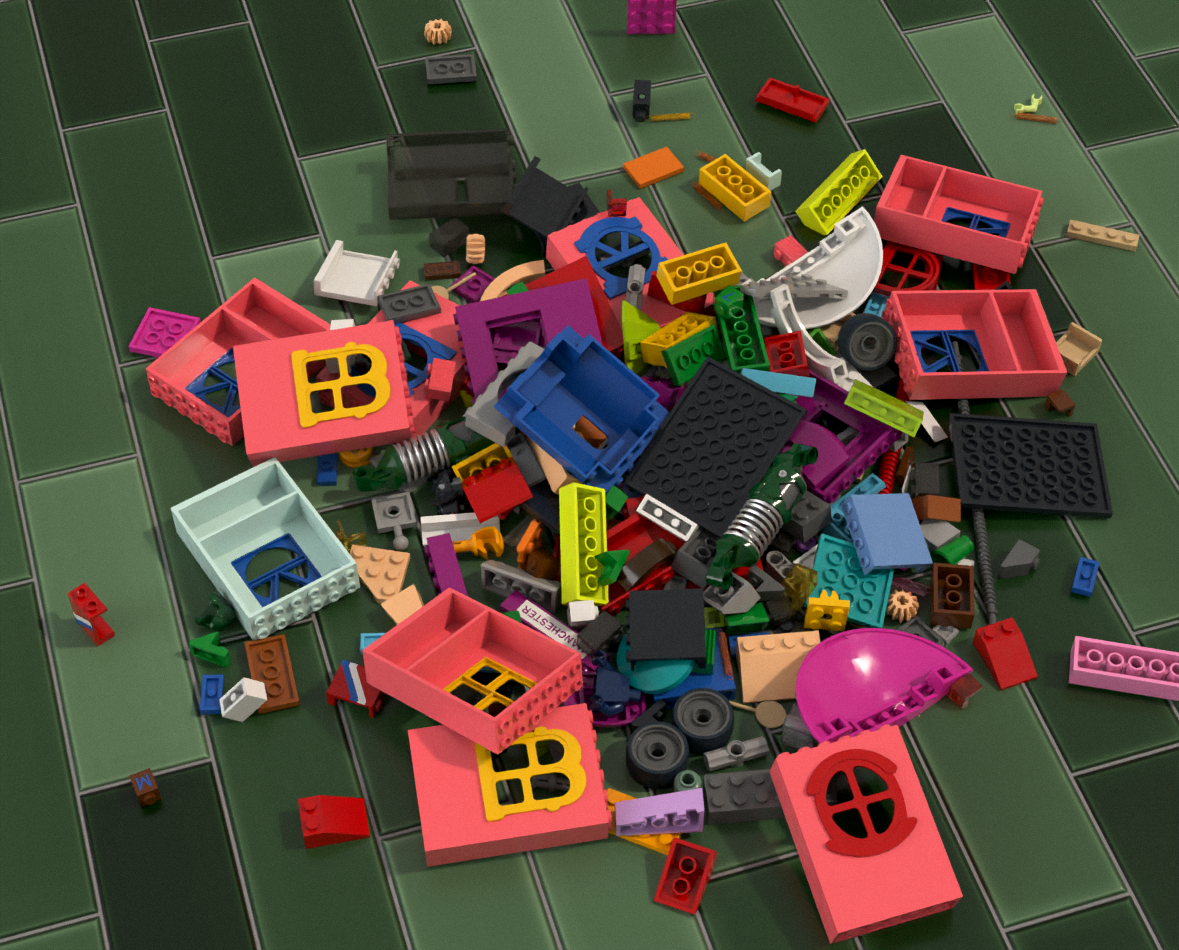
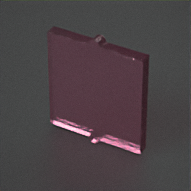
(910, 586)

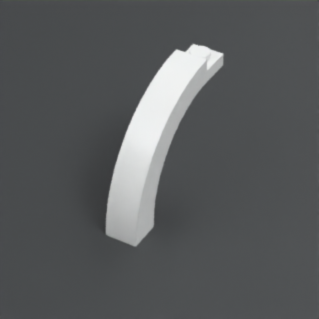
(787, 321)

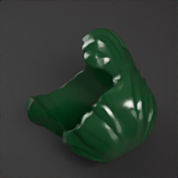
(218, 614)

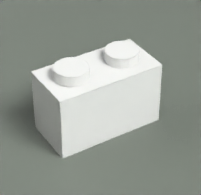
(581, 614)
(243, 699)

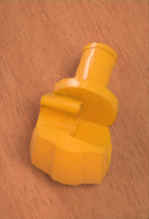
(482, 541)

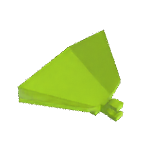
(635, 328)

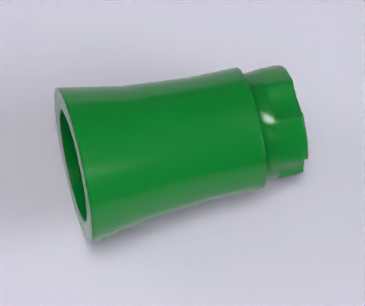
(953, 552)

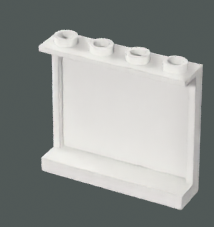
(354, 275)

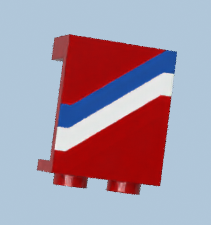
(87, 613)
(351, 686)

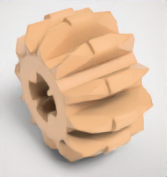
(437, 31)
(475, 248)
(902, 606)

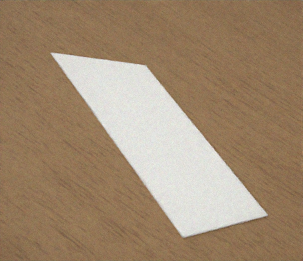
(929, 422)

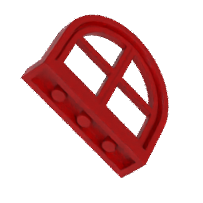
(888, 254)

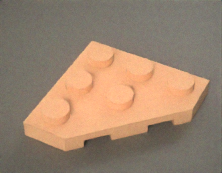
(381, 570)

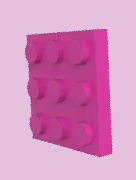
(651, 16)
(161, 331)

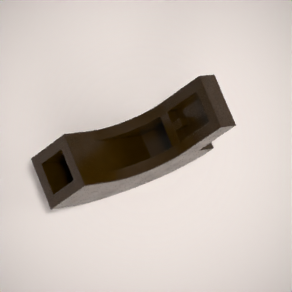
(645, 563)

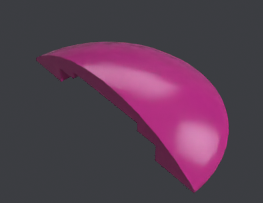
(872, 681)

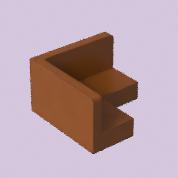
(937, 508)

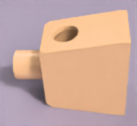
(403, 604)

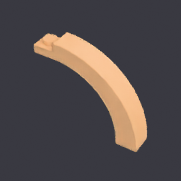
(525, 272)

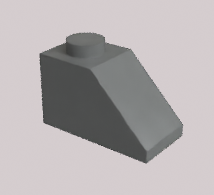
(1019, 560)

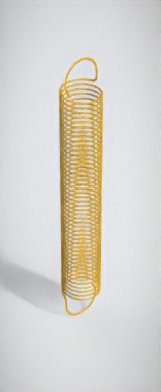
(671, 116)

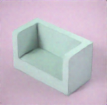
(761, 173)

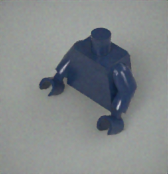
(610, 688)

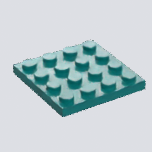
(840, 571)

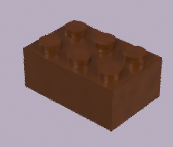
(952, 595)

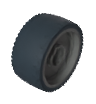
(878, 348)
(704, 719)
(656, 754)

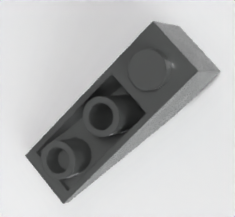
(525, 460)

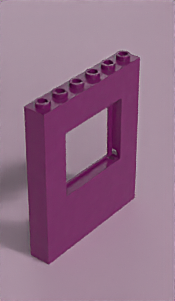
(557, 307)
(861, 450)

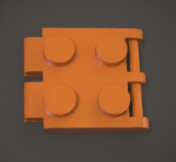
(529, 542)

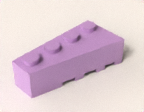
(661, 814)

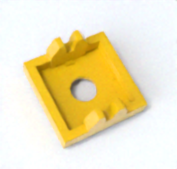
(827, 605)

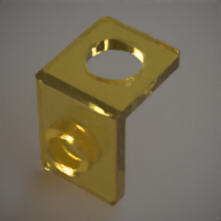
(346, 540)

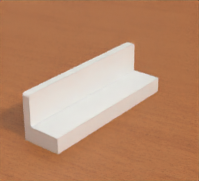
(458, 525)

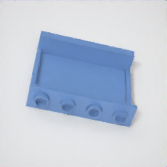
(886, 532)

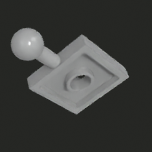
(403, 519)

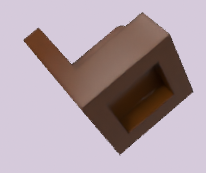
(1061, 402)

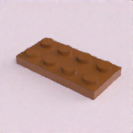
(271, 664)

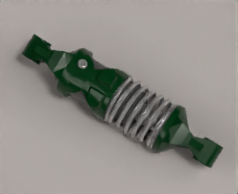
(443, 447)
(765, 511)

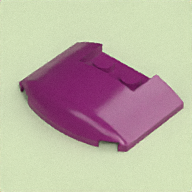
(510, 338)
(830, 451)
(632, 711)

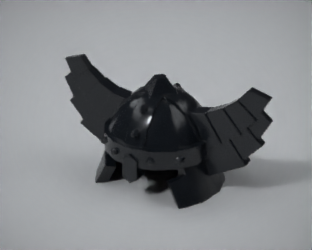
(446, 487)

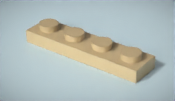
(1103, 235)

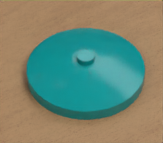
(653, 676)

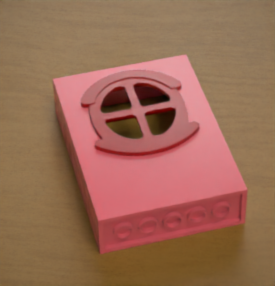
(871, 879)

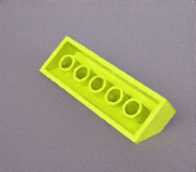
(839, 193)
(581, 539)

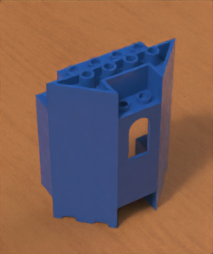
(586, 380)

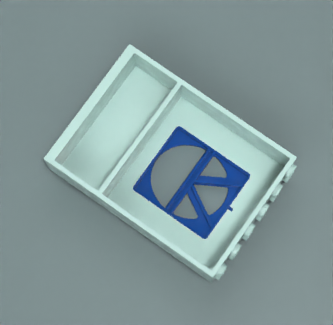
(257, 514)

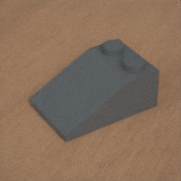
(696, 557)

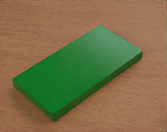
(689, 354)

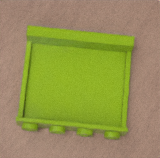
(884, 408)

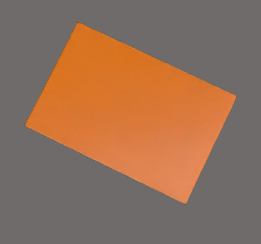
(653, 167)

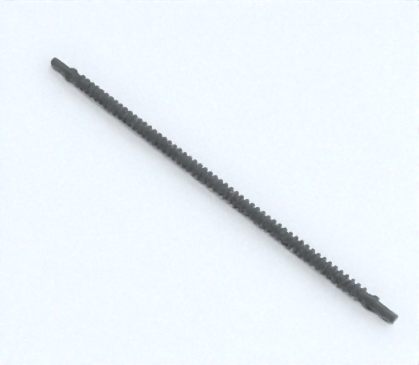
(980, 529)

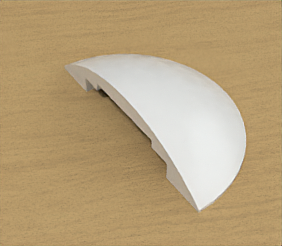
(845, 259)

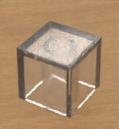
(795, 731)

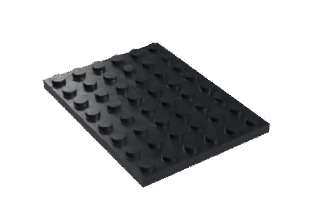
(715, 446)
(1029, 465)

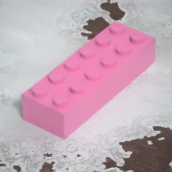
(1124, 668)

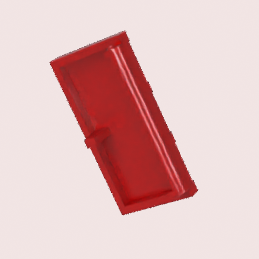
(792, 100)

